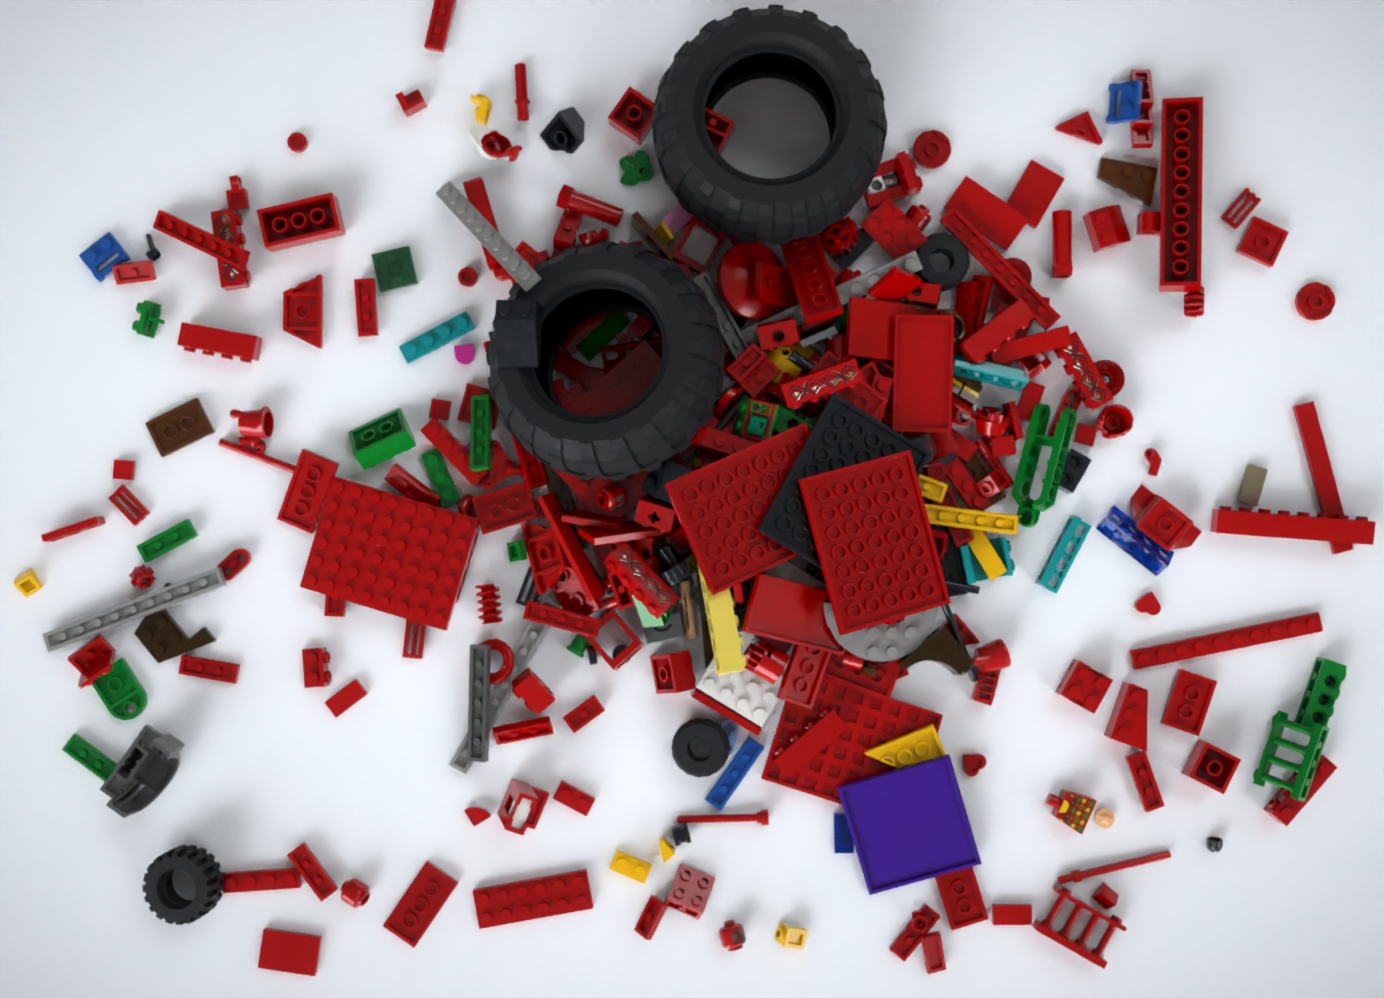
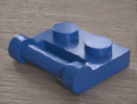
(1129, 102)
(101, 252)

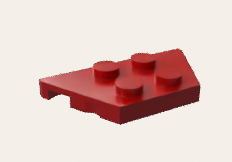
(305, 311)
(544, 554)

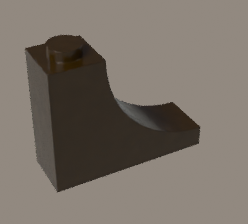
(942, 649)

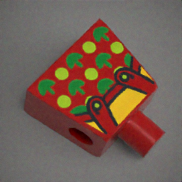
(928, 296)
(1072, 808)

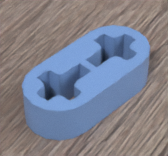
(733, 734)

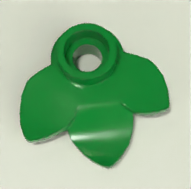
(633, 167)

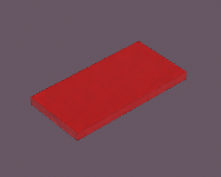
(872, 326)
(923, 373)
(790, 614)

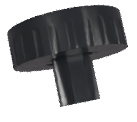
(675, 566)

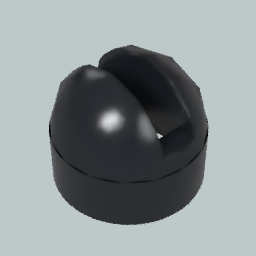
(1214, 844)

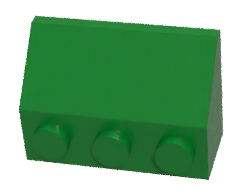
(381, 439)

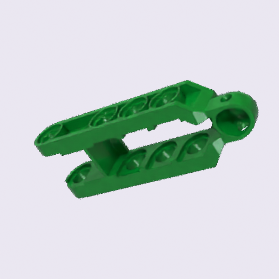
(1035, 439)

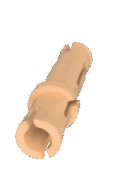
(687, 609)

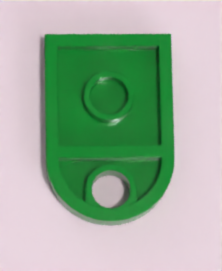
(120, 689)

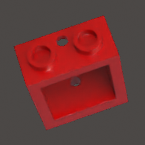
(692, 264)
(628, 652)

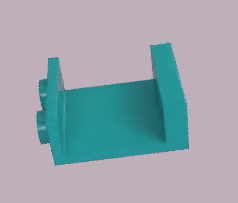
(973, 570)

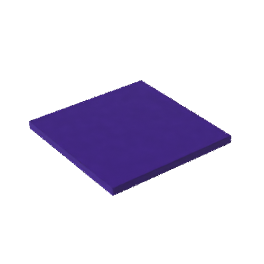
(909, 824)

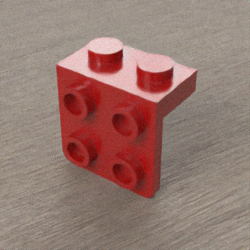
(93, 660)

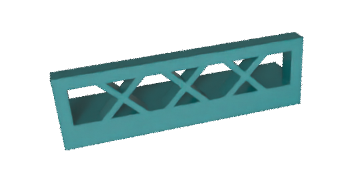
(990, 373)
(1059, 551)

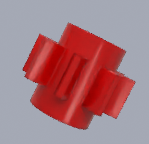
(142, 577)

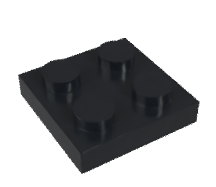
(824, 331)

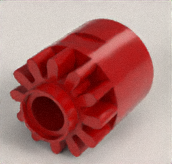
(765, 660)

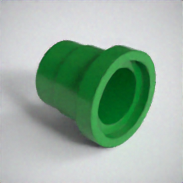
(578, 646)

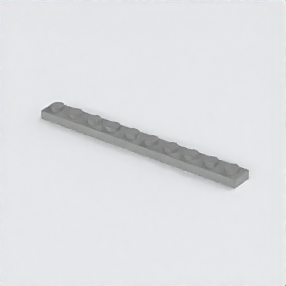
(488, 236)
(854, 287)
(134, 609)
(501, 692)

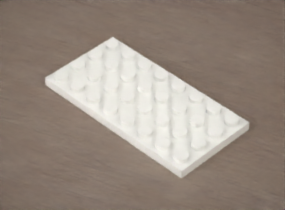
(744, 690)

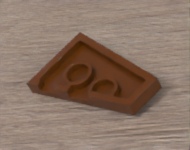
(1131, 178)

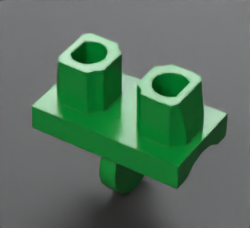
(149, 318)

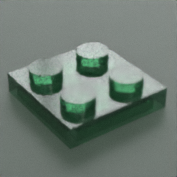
(395, 269)

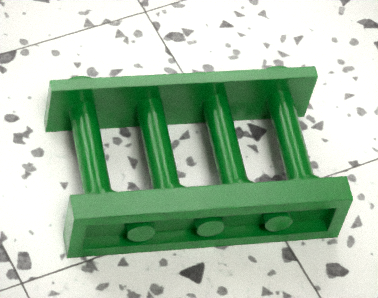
(1311, 753)

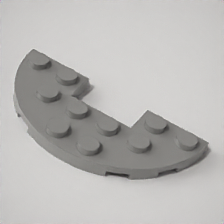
(883, 640)

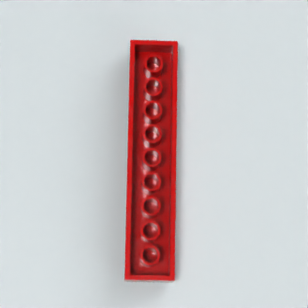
(1181, 194)

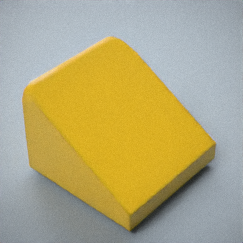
(664, 232)
(28, 582)
(666, 849)

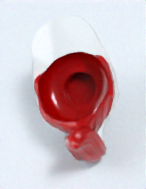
(493, 145)

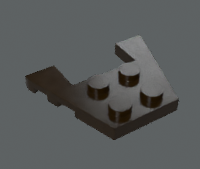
(166, 638)

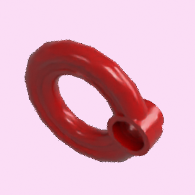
(508, 660)

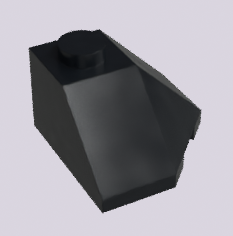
(565, 131)

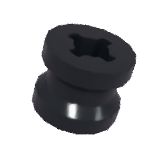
(681, 834)

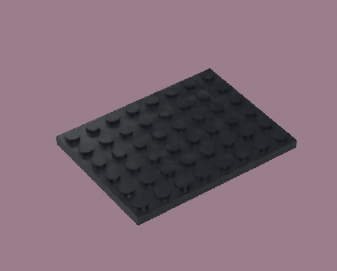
(837, 440)

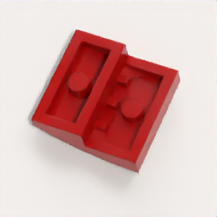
(753, 370)

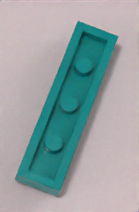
(437, 337)

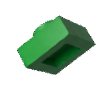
(517, 551)

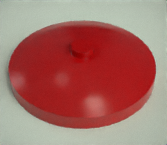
(737, 279)

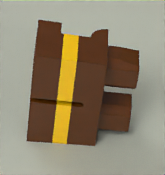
(968, 389)

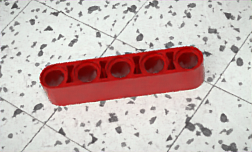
(478, 197)

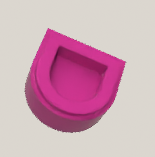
(464, 353)

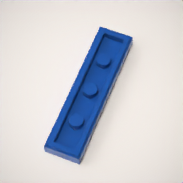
(734, 773)

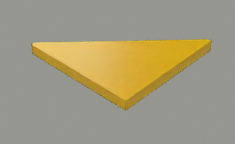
(909, 748)

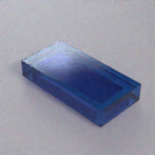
(842, 836)

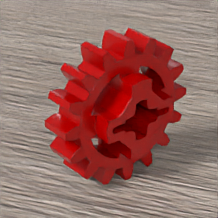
(838, 237)

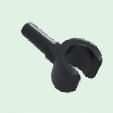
(153, 253)

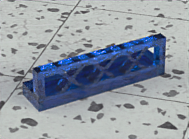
(1134, 543)

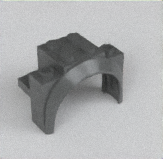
(148, 767)

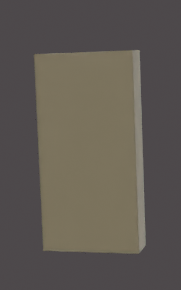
(1252, 485)

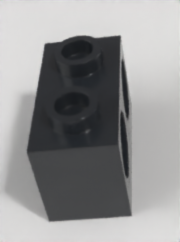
(1075, 473)

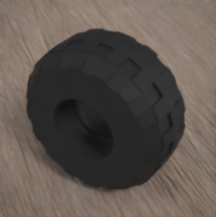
(953, 250)
(687, 760)

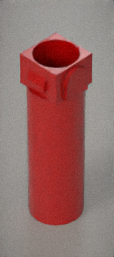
(589, 206)
(1062, 244)

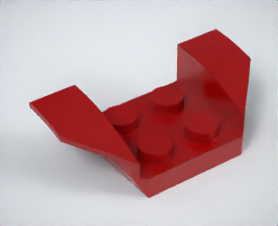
(1162, 520)

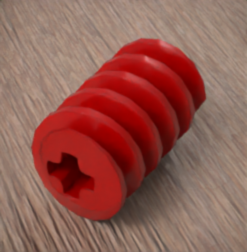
(489, 603)

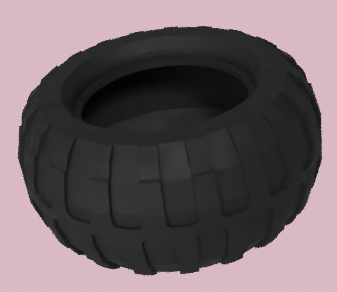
(786, 48)
(672, 408)

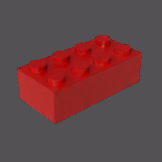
(301, 222)

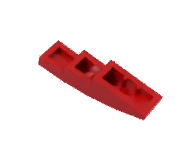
(1141, 129)
(1032, 345)

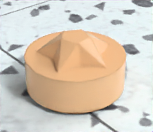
(1104, 818)

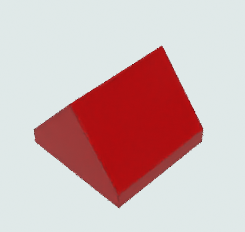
(1105, 896)

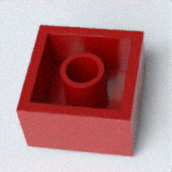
(633, 115)
(1211, 766)

